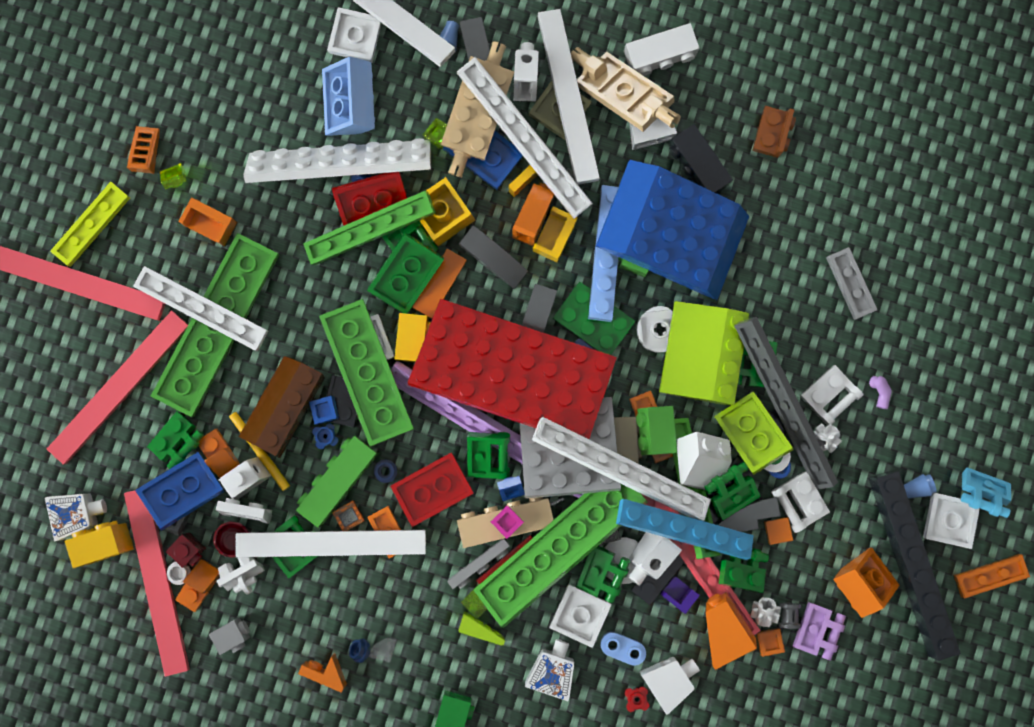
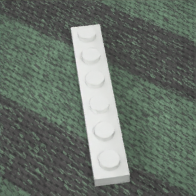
(200, 308)

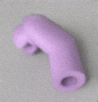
(883, 389)

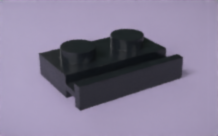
(343, 401)

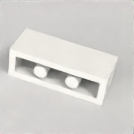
(662, 49)

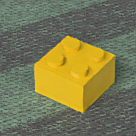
(450, 213)
(98, 543)

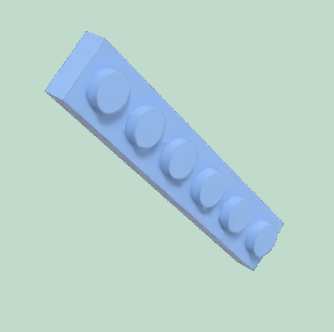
(604, 266)

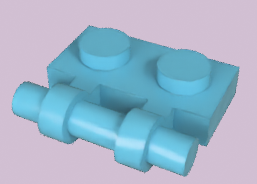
(988, 487)

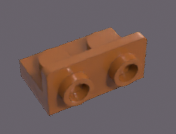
(773, 131)

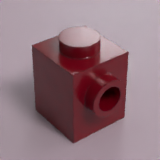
(186, 550)

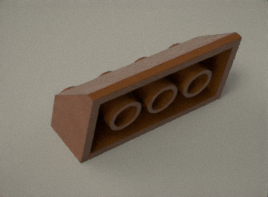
(282, 406)

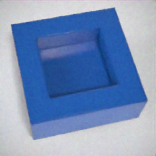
(324, 410)
(510, 488)

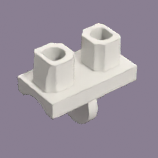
(242, 577)

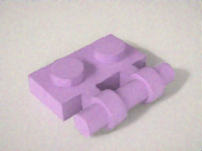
(812, 630)

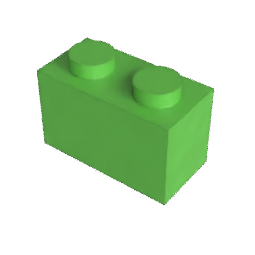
(656, 430)

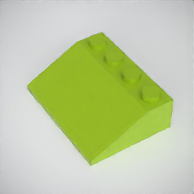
(703, 353)

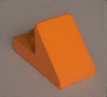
(218, 453)
(197, 585)
(330, 677)

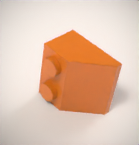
(866, 583)

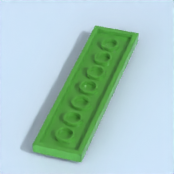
(204, 348)
(552, 553)

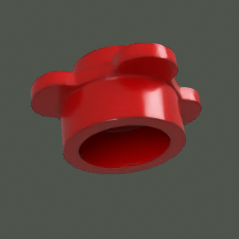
(641, 693)

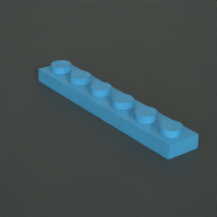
(684, 529)

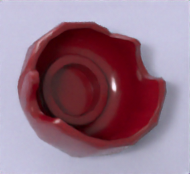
(225, 538)

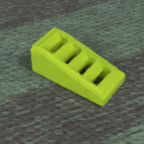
(474, 627)

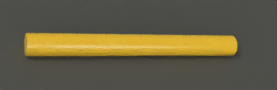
(262, 455)

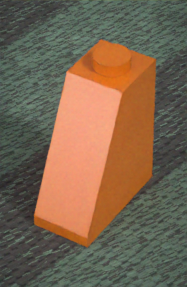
(533, 214)
(727, 631)

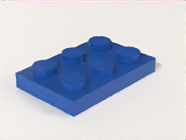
(498, 163)
(179, 491)

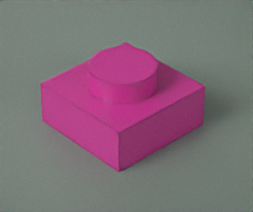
(507, 522)

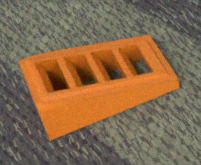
(133, 164)

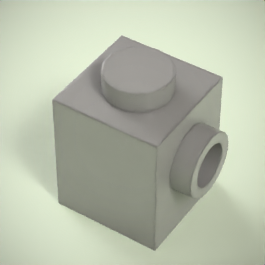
(230, 636)

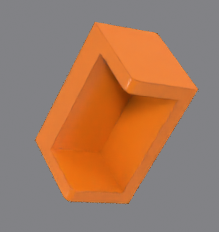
(207, 221)

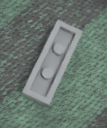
(851, 283)
(480, 564)

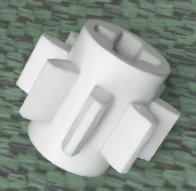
(827, 437)
(765, 612)

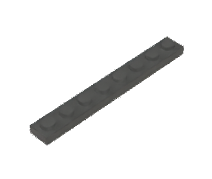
(785, 403)

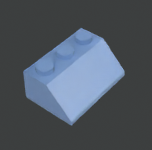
(348, 97)

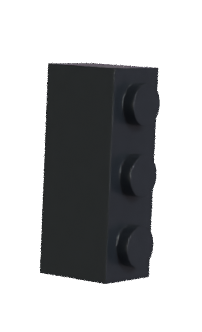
(699, 160)

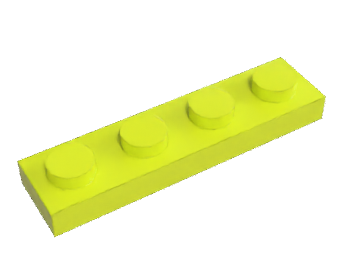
(90, 224)

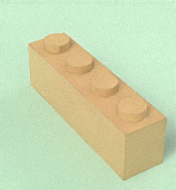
(479, 530)

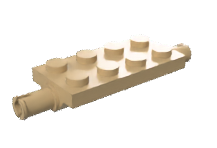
(624, 90)
(470, 124)

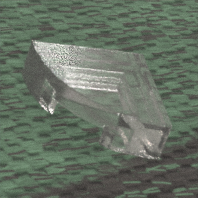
(383, 649)

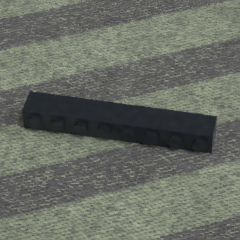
(914, 565)

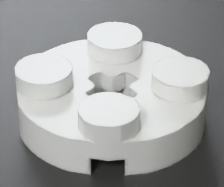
(646, 325)

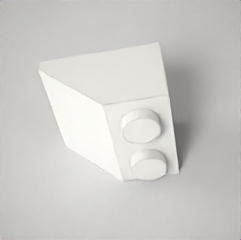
(702, 458)

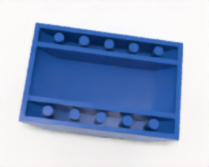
(673, 228)

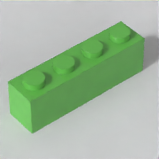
(337, 481)

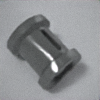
(790, 615)

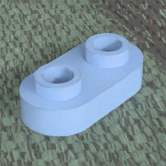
(623, 648)

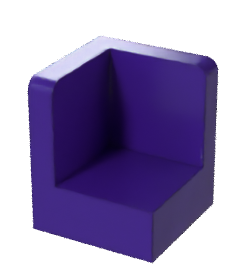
(679, 594)

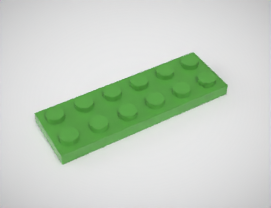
(366, 372)

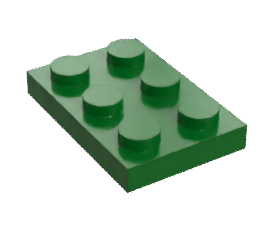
(405, 273)
(598, 334)

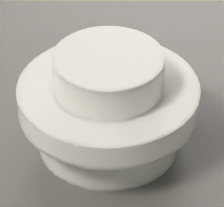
(177, 574)

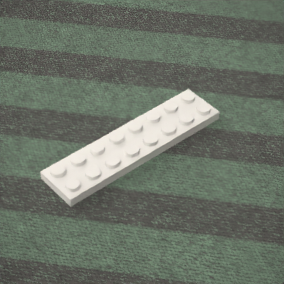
(338, 160)

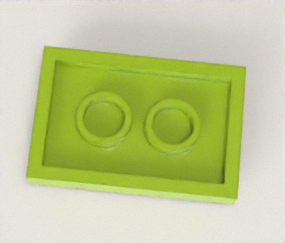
(753, 433)

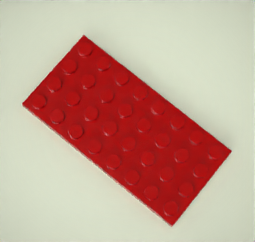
(511, 369)

